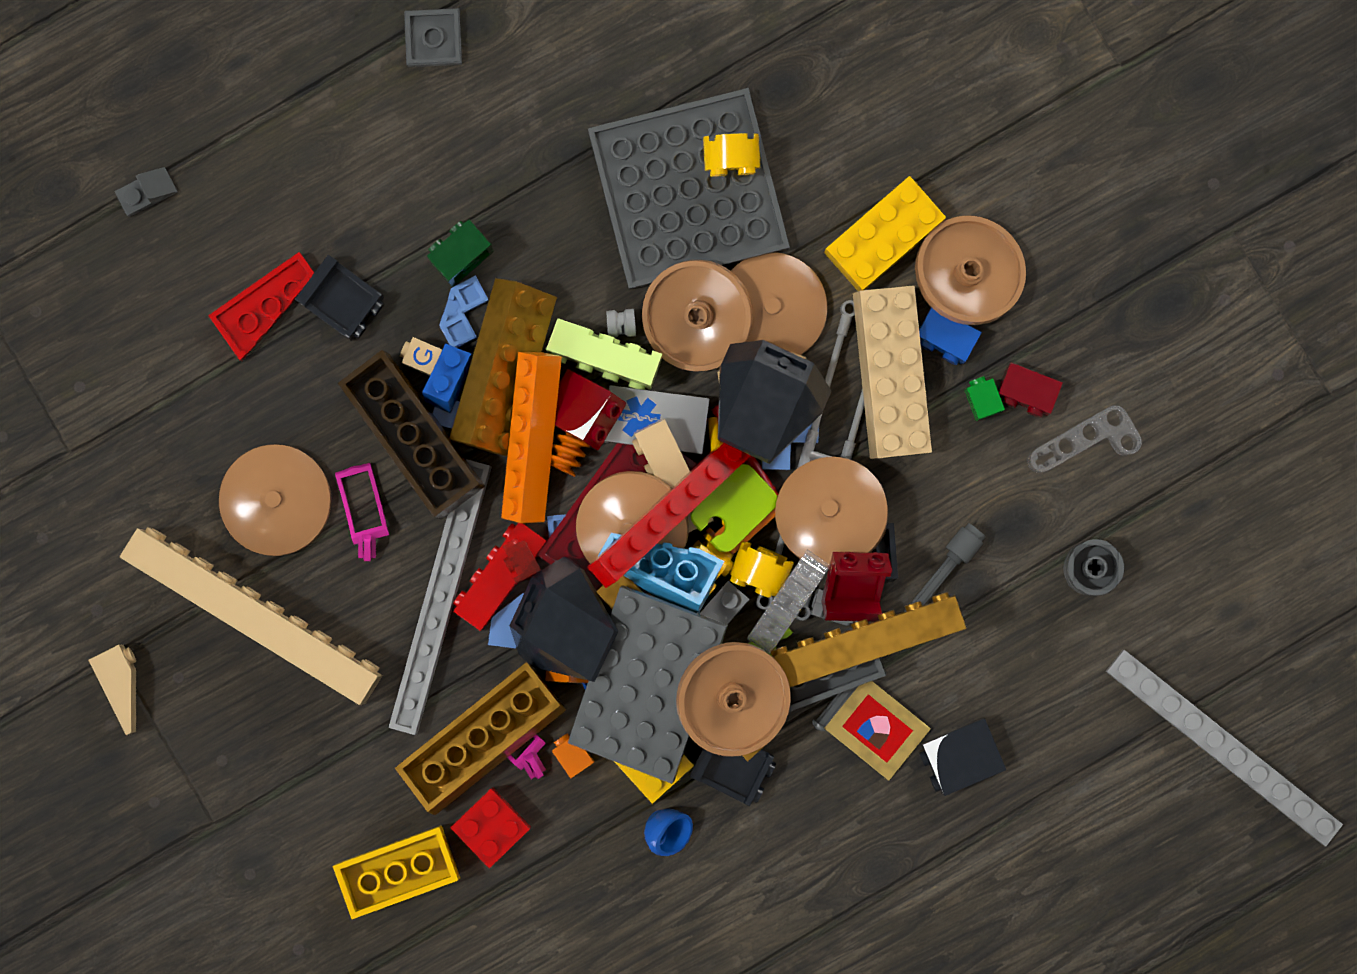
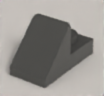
(146, 191)

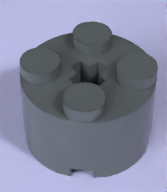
(1105, 556)

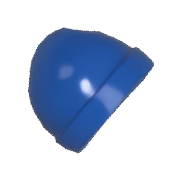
(667, 831)

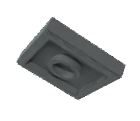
(433, 37)

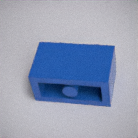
(947, 337)
(447, 378)

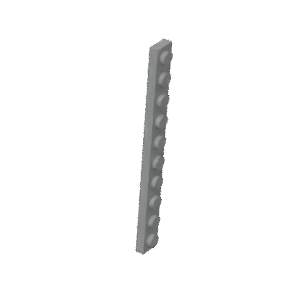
(437, 610)
(1224, 748)

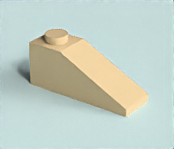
(118, 679)

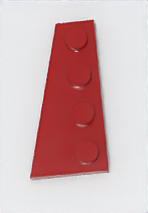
(257, 308)

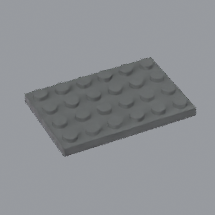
(632, 703)

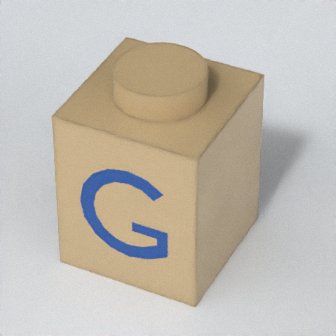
(420, 356)

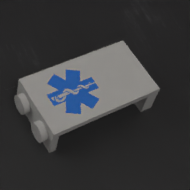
(683, 414)

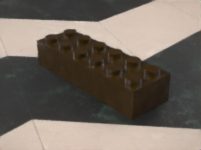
(411, 434)

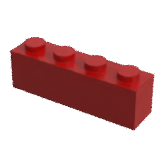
(495, 581)

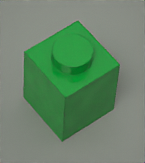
(983, 398)

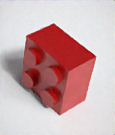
(490, 827)

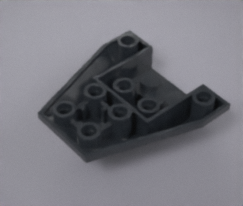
(767, 398)
(563, 623)

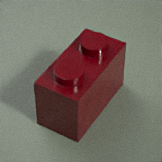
(1029, 390)

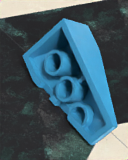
(674, 574)

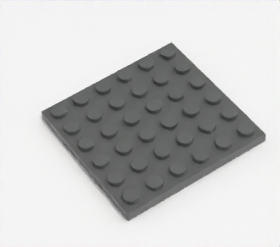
(668, 204)

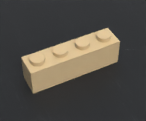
(662, 455)

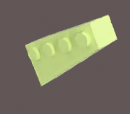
(604, 355)

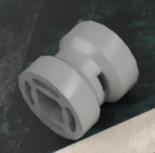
(621, 323)

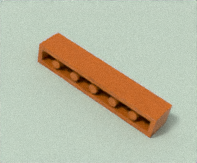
(531, 437)

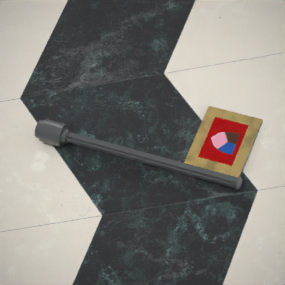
(866, 715)

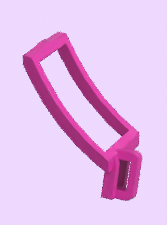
(367, 536)
(530, 755)

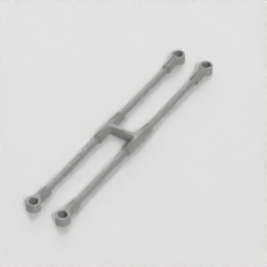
(808, 453)

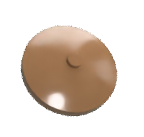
(970, 270)
(785, 301)
(696, 314)
(275, 500)
(616, 505)
(831, 509)
(733, 699)

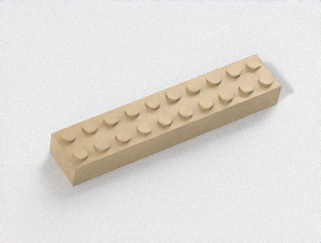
(251, 616)

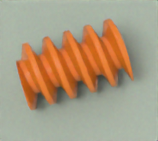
(567, 453)

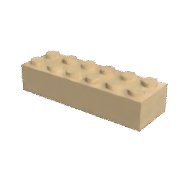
(892, 372)

